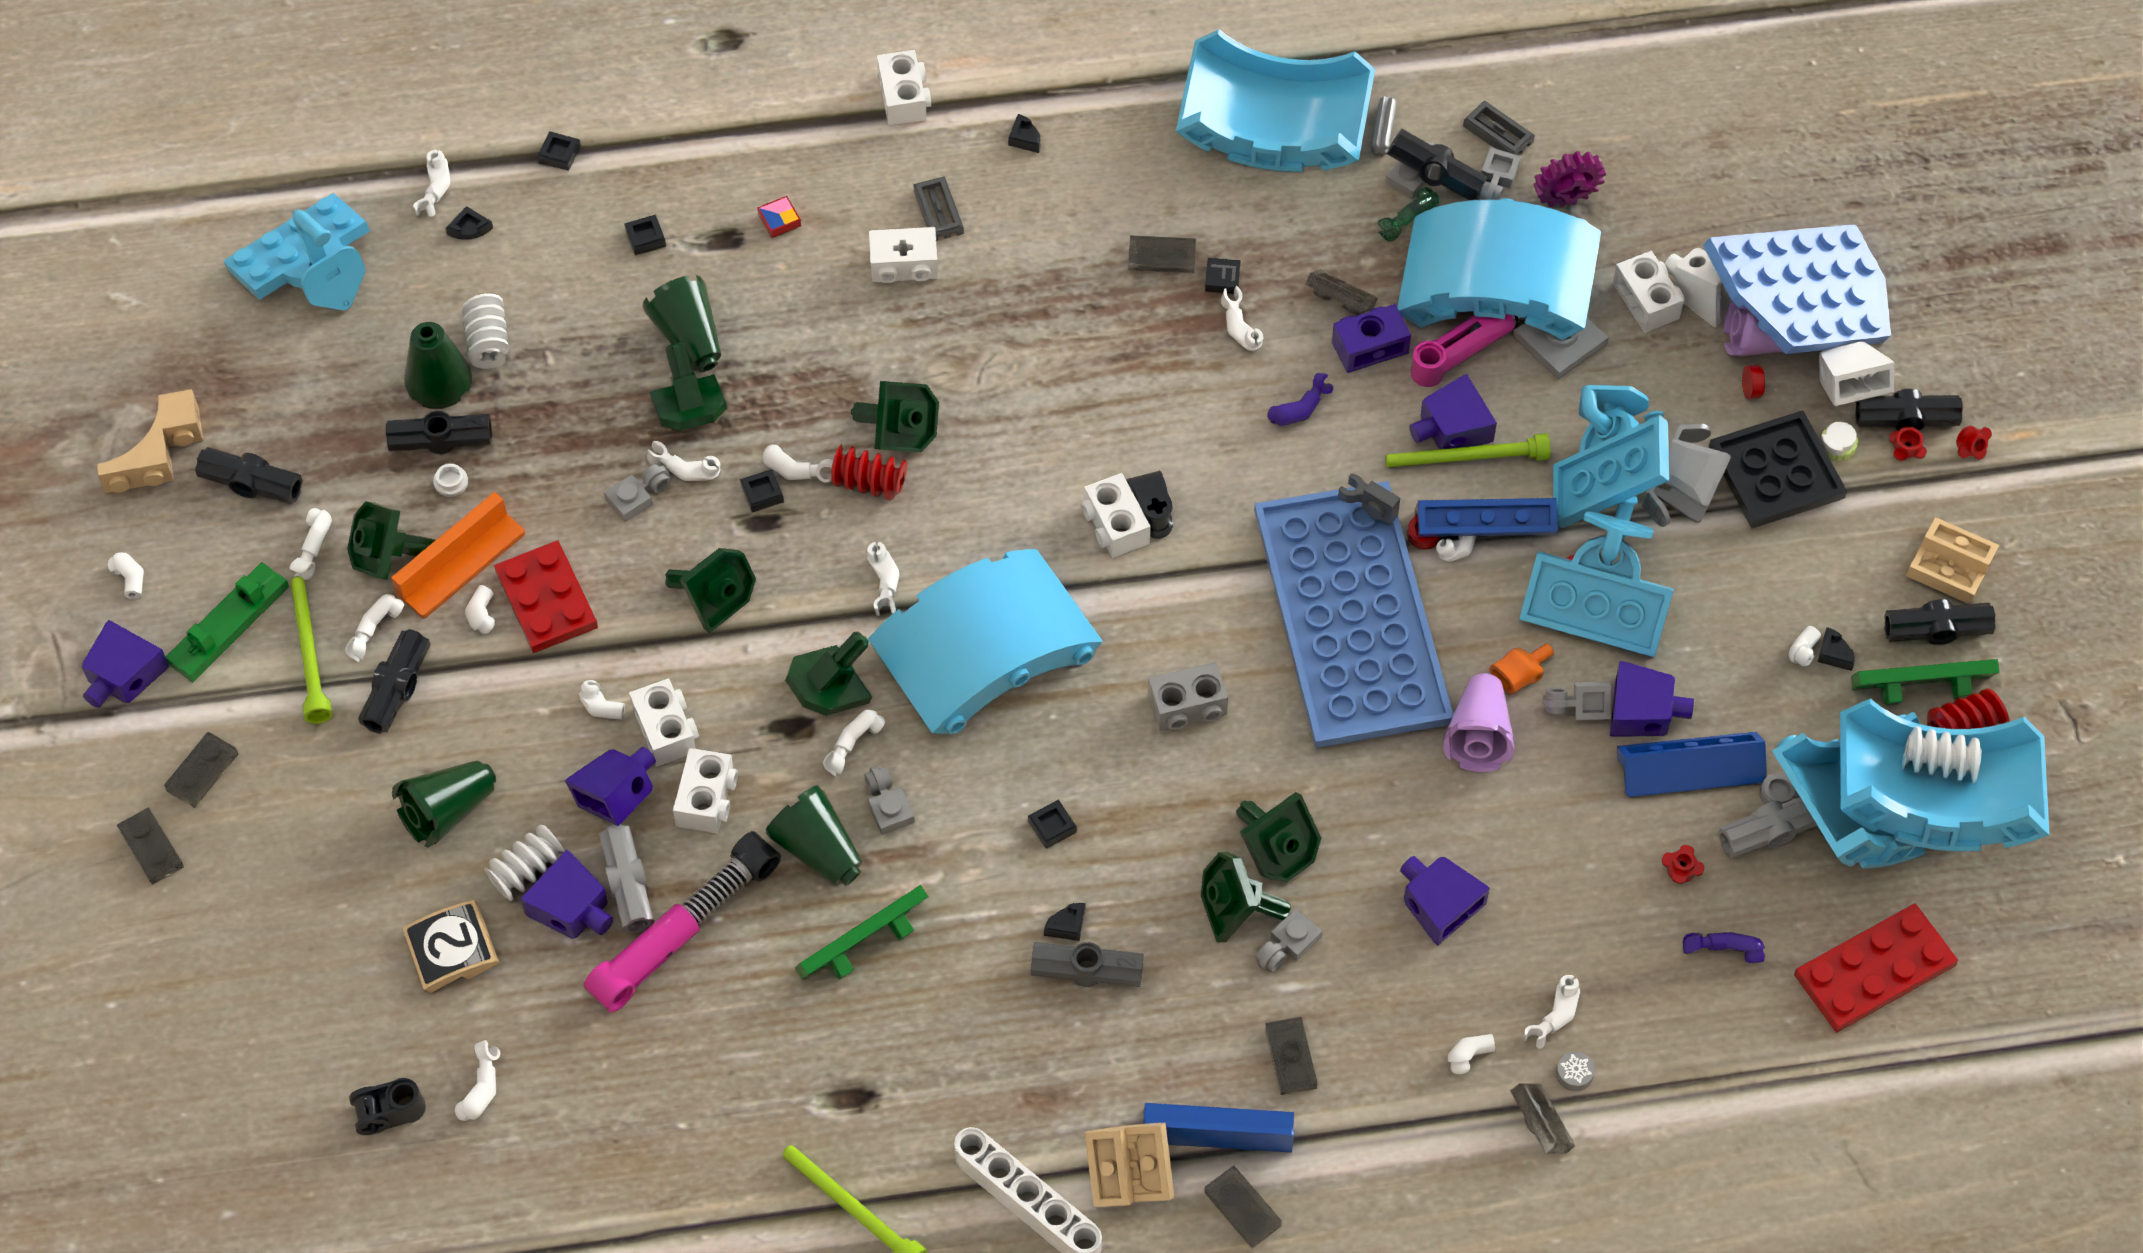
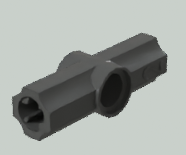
(1064, 962)

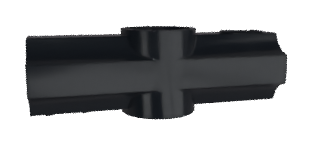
(1422, 157)
(1909, 409)
(457, 432)
(248, 475)
(1939, 622)
(394, 681)

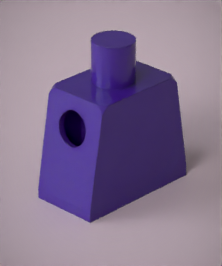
(1455, 417)
(120, 665)
(1645, 702)
(613, 784)
(1442, 896)
(568, 899)

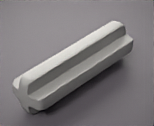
(1383, 125)

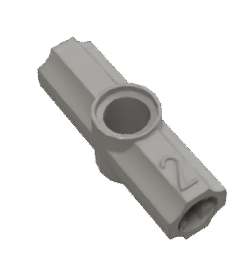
(1768, 825)
(626, 878)

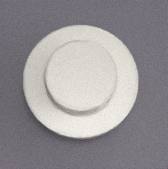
(450, 480)

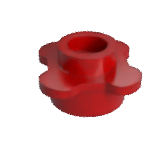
(1908, 436)
(1973, 442)
(1679, 873)

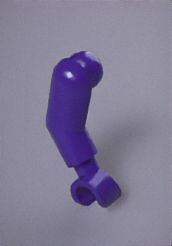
(1300, 410)
(1727, 940)

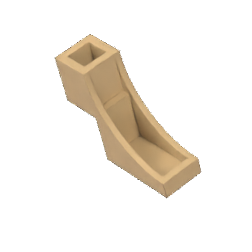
(150, 460)

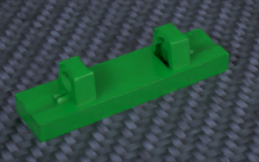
(226, 621)
(1957, 673)
(892, 915)

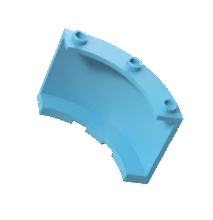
(1275, 108)
(1499, 263)
(982, 636)
(1816, 776)
(1936, 812)

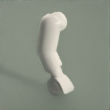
(440, 182)
(1246, 336)
(790, 469)
(686, 471)
(320, 524)
(888, 574)
(384, 605)
(868, 719)
(1563, 1011)
(485, 1089)

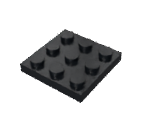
(1779, 469)

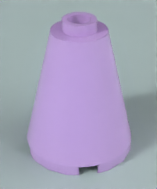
(1745, 335)
(1480, 727)

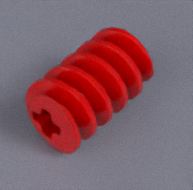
(868, 474)
(1970, 713)

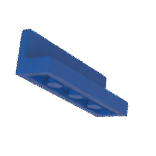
(1487, 517)
(1693, 763)
(1224, 1127)

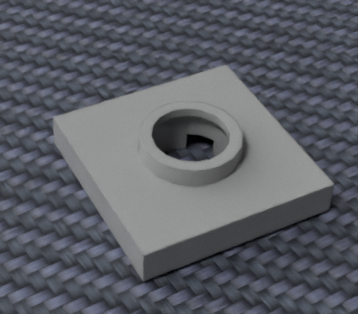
(1557, 354)

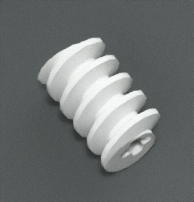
(485, 331)
(1942, 753)
(524, 861)

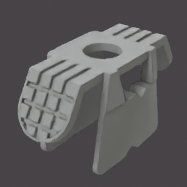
(1692, 476)

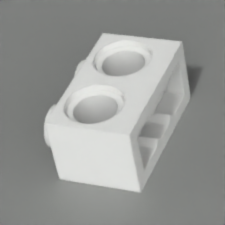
(902, 87)
(1645, 294)
(1122, 514)
(660, 722)
(697, 790)

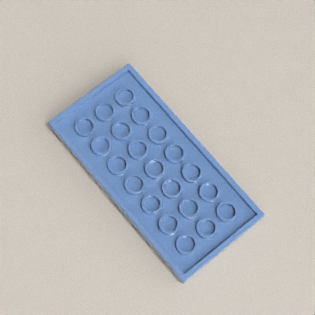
(1352, 619)

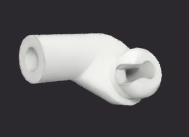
(1457, 549)
(125, 565)
(476, 610)
(1801, 649)
(596, 703)
(1466, 1049)

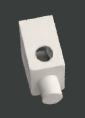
(1700, 285)
(1855, 373)

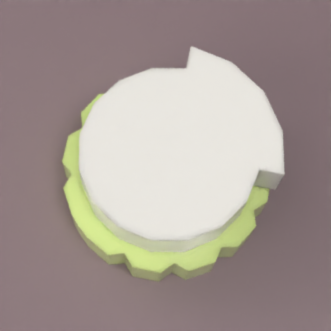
(1839, 441)

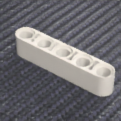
(1019, 1181)

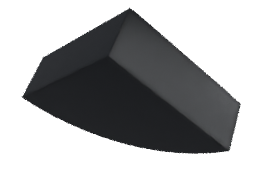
(1024, 135)
(469, 225)
(1836, 651)
(1066, 922)

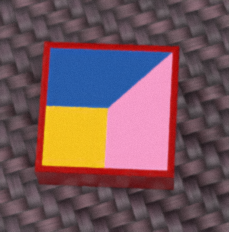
(779, 216)

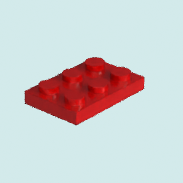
(545, 596)

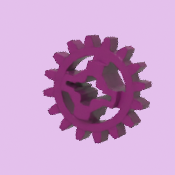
(1569, 179)

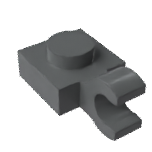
(1375, 499)

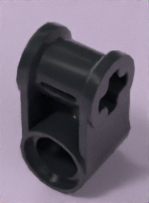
(1154, 501)
(383, 1106)

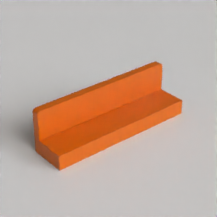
(457, 556)

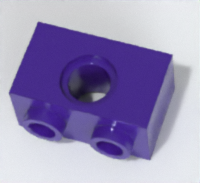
(1361, 351)

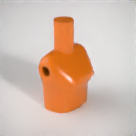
(1521, 668)

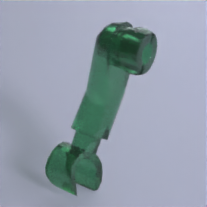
(1425, 201)

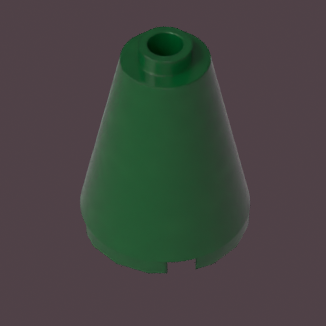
(685, 316)
(435, 368)
(442, 799)
(816, 837)

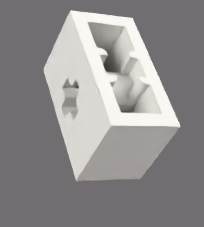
(903, 254)

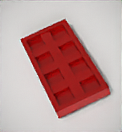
(1875, 967)

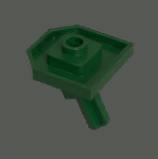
(689, 400)
(903, 417)
(377, 539)
(716, 586)
(826, 678)
(1282, 839)
(1233, 897)

